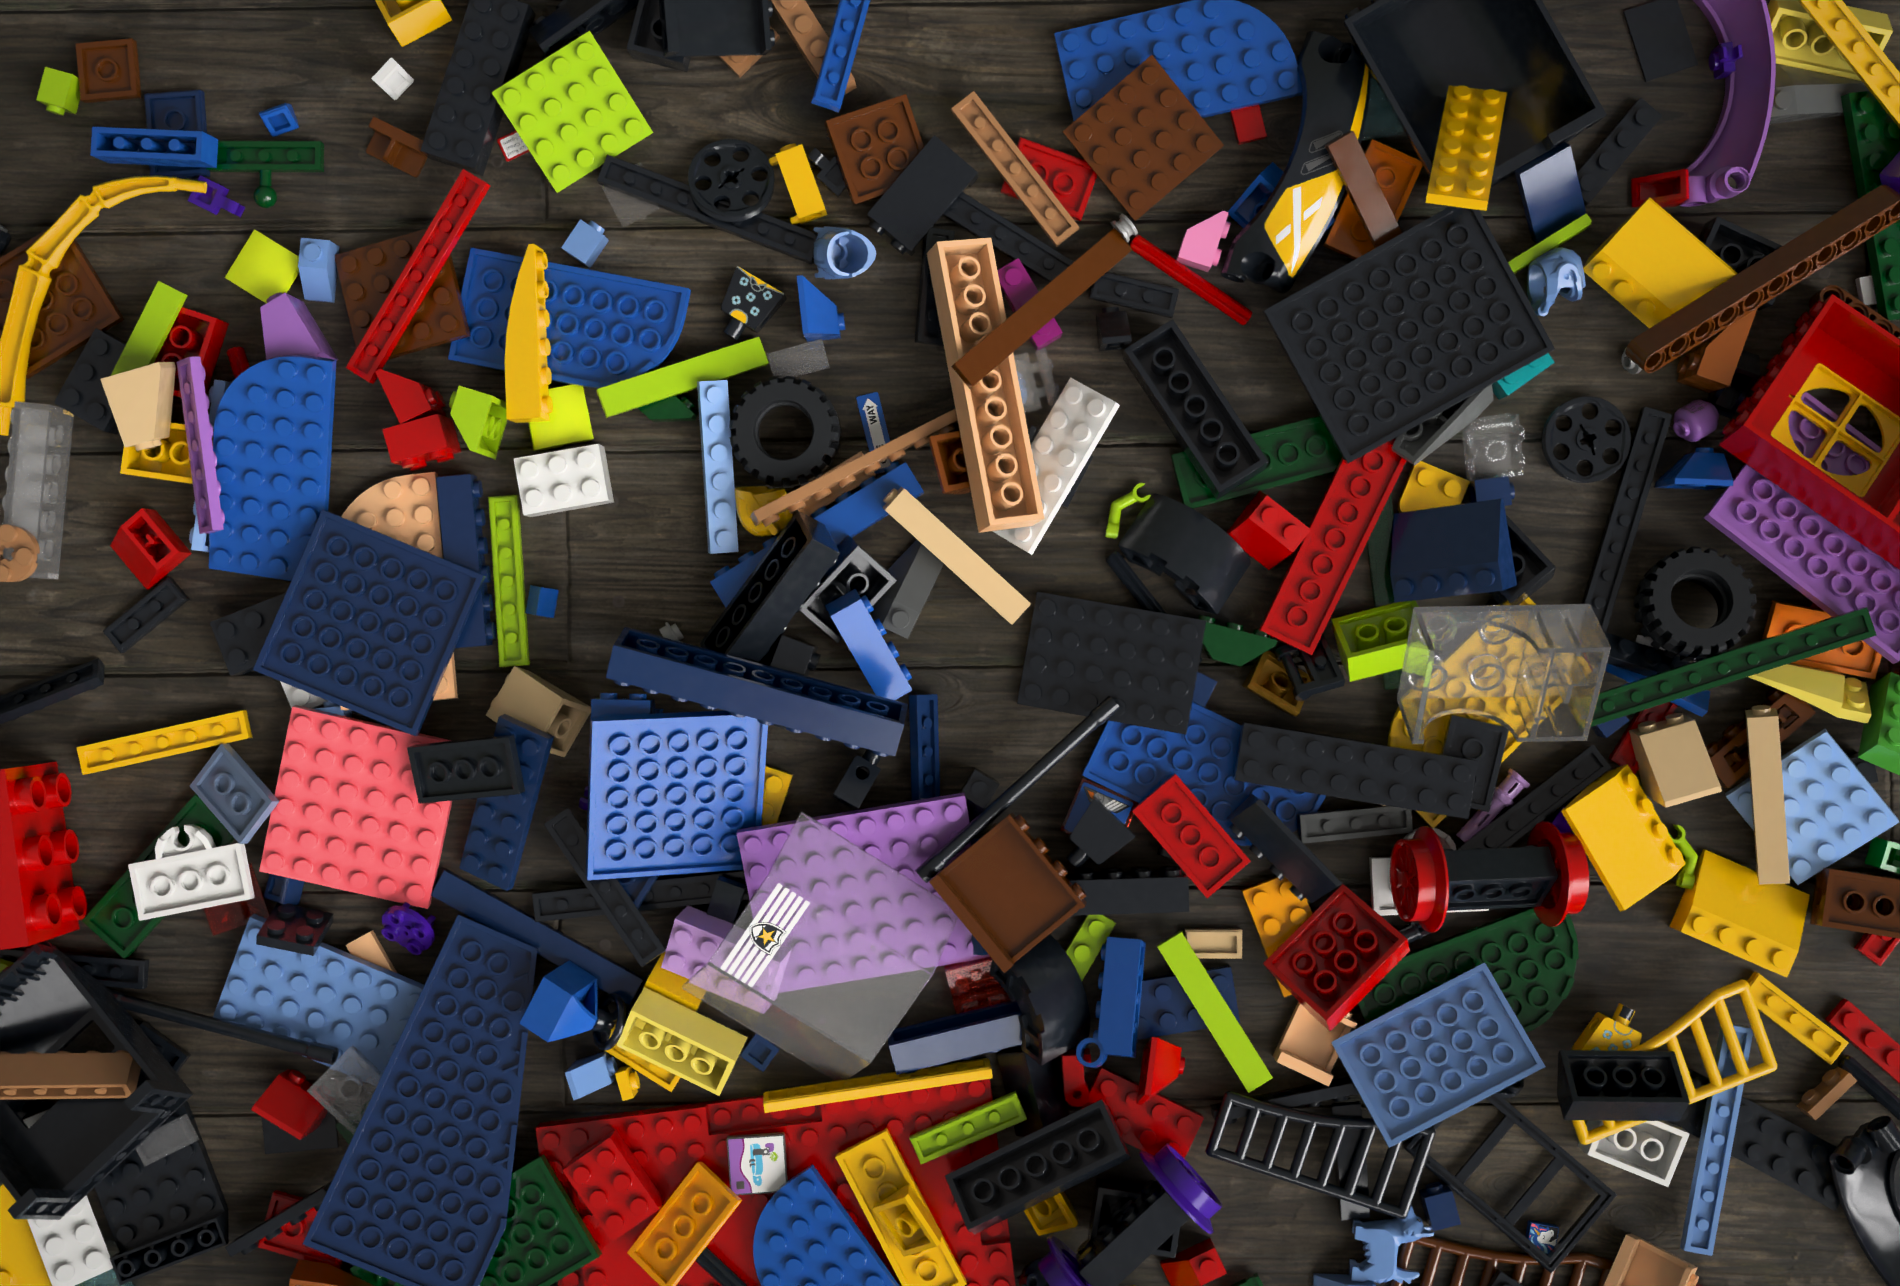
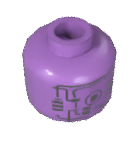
(1695, 420)

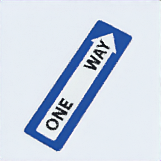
(874, 424)

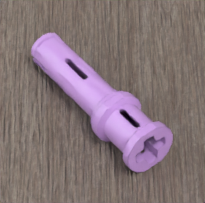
(1502, 797)

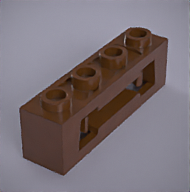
(1732, 766)

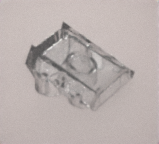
(1494, 447)

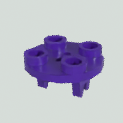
(408, 928)

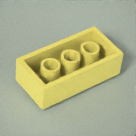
(681, 1041)

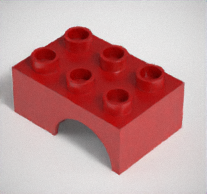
(36, 857)

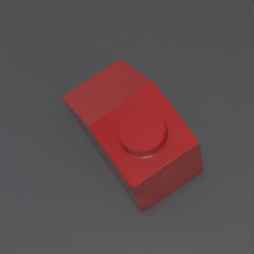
(1194, 1265)

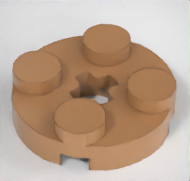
(24, 553)

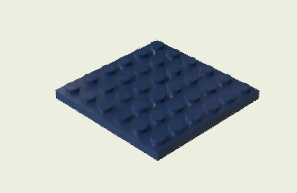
(369, 623)

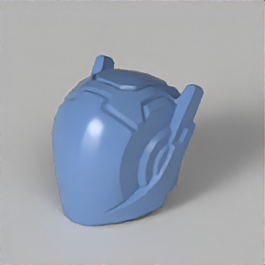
(841, 253)

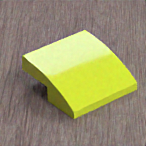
(264, 267)
(568, 420)

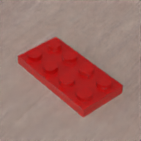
(1191, 835)
(1148, 1124)

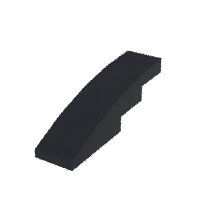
(1344, 1160)

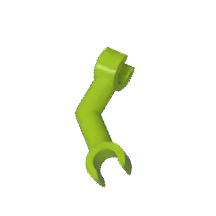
(1116, 507)
(1686, 877)

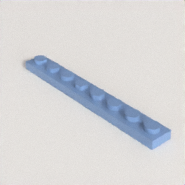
(1714, 1152)

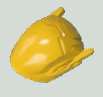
(754, 497)

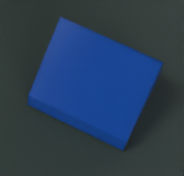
(279, 119)
(542, 601)

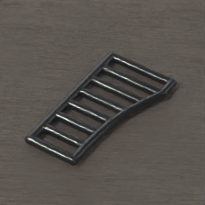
(1320, 1184)

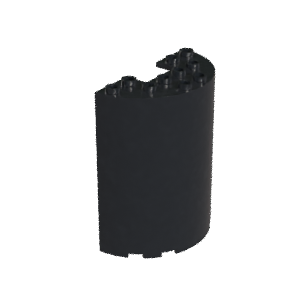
(1478, 44)

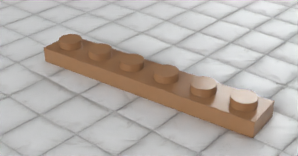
(1015, 168)

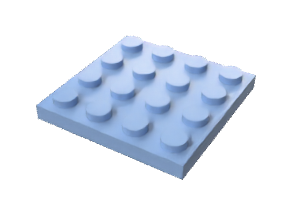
(1826, 806)

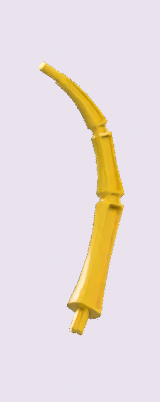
(46, 254)

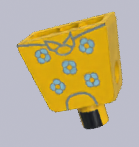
(1610, 1033)

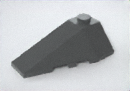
(1809, 94)
(1434, 432)
(903, 602)

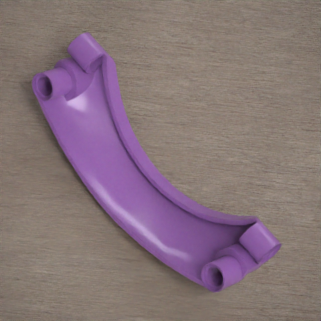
(1746, 105)

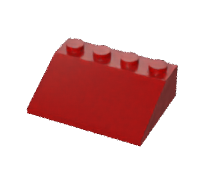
(1337, 956)

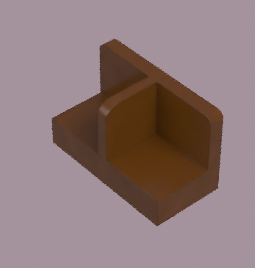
(396, 147)

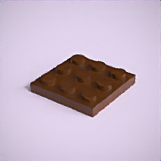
(874, 146)

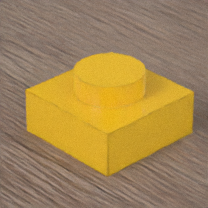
(627, 1082)

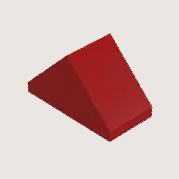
(1665, 189)

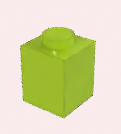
(59, 92)

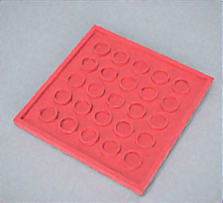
(353, 810)

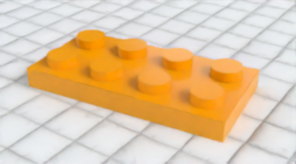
(1275, 914)
(684, 1226)

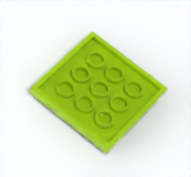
(572, 111)

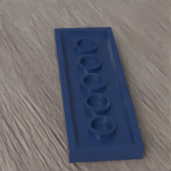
(503, 822)

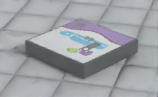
(757, 1162)

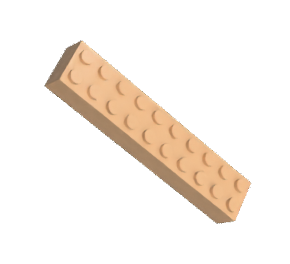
(992, 410)

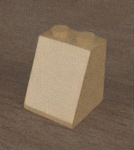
(142, 403)
(541, 706)
(1673, 760)

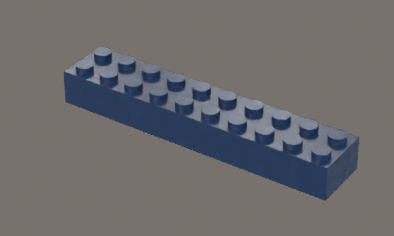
(757, 691)

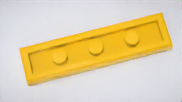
(1796, 1019)

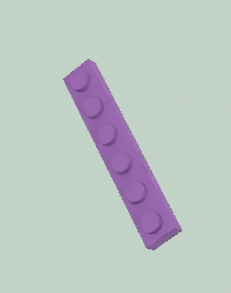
(200, 448)

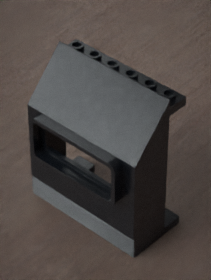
(77, 1141)

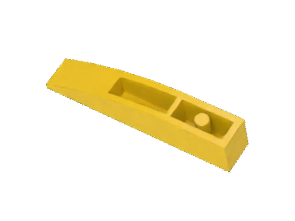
(527, 343)

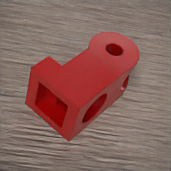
(1074, 1085)

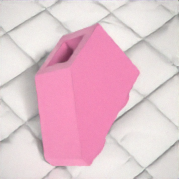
(1201, 242)

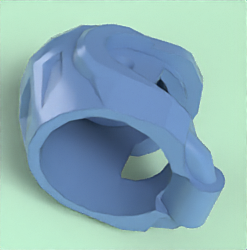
(1559, 272)

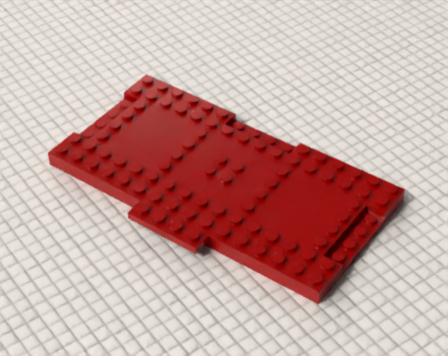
(677, 1137)

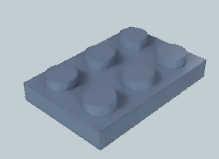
(234, 793)

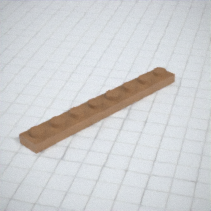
(846, 474)

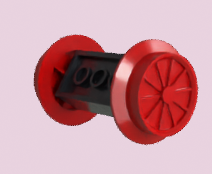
(1543, 875)

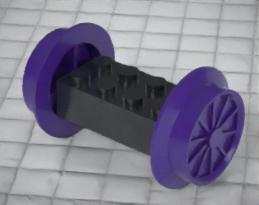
(1139, 1228)

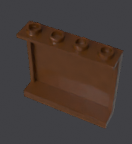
(1009, 891)

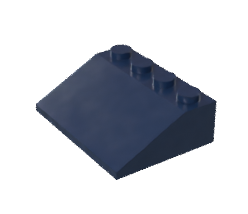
(1451, 551)

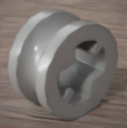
(1124, 227)

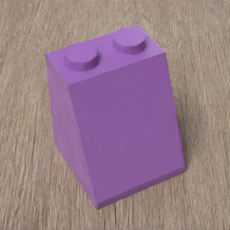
(292, 329)

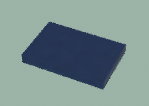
(176, 112)
(1550, 192)

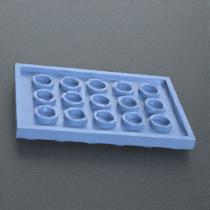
(1437, 1055)

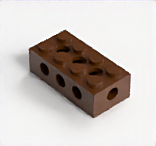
(1861, 916)

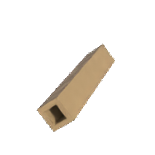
(955, 554)
(1767, 795)

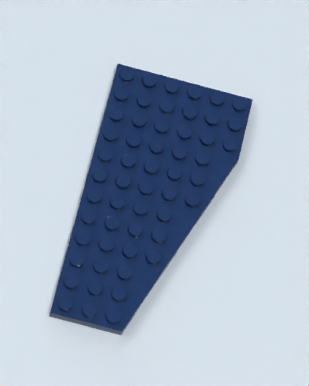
(436, 1146)

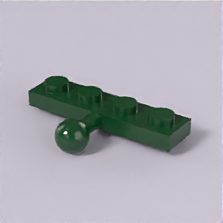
(268, 158)

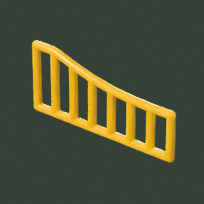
(1716, 1084)

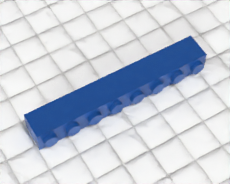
(848, 517)

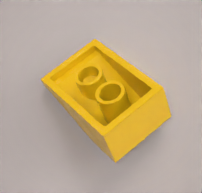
(413, 17)
(162, 462)

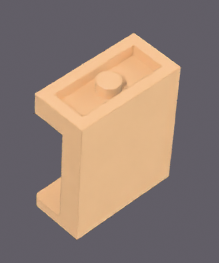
(1308, 1045)
(1648, 1265)

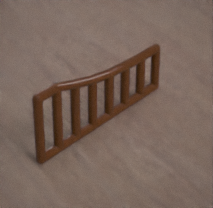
(1492, 1258)

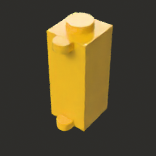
(800, 183)

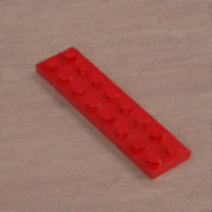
(1332, 548)

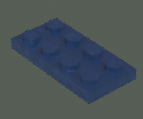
(1168, 1010)

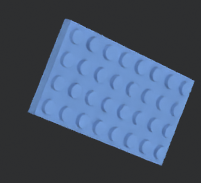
(318, 997)

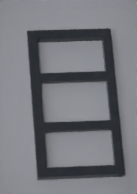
(1561, 1158)

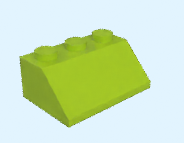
(479, 419)
(1373, 639)

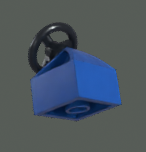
(568, 1006)

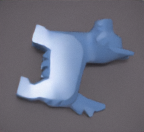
(1381, 1248)

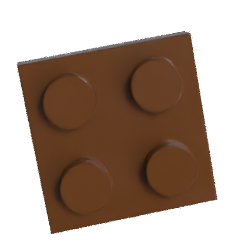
(108, 70)

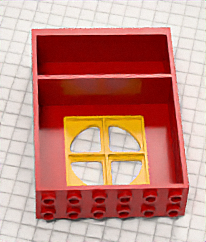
(1844, 353)

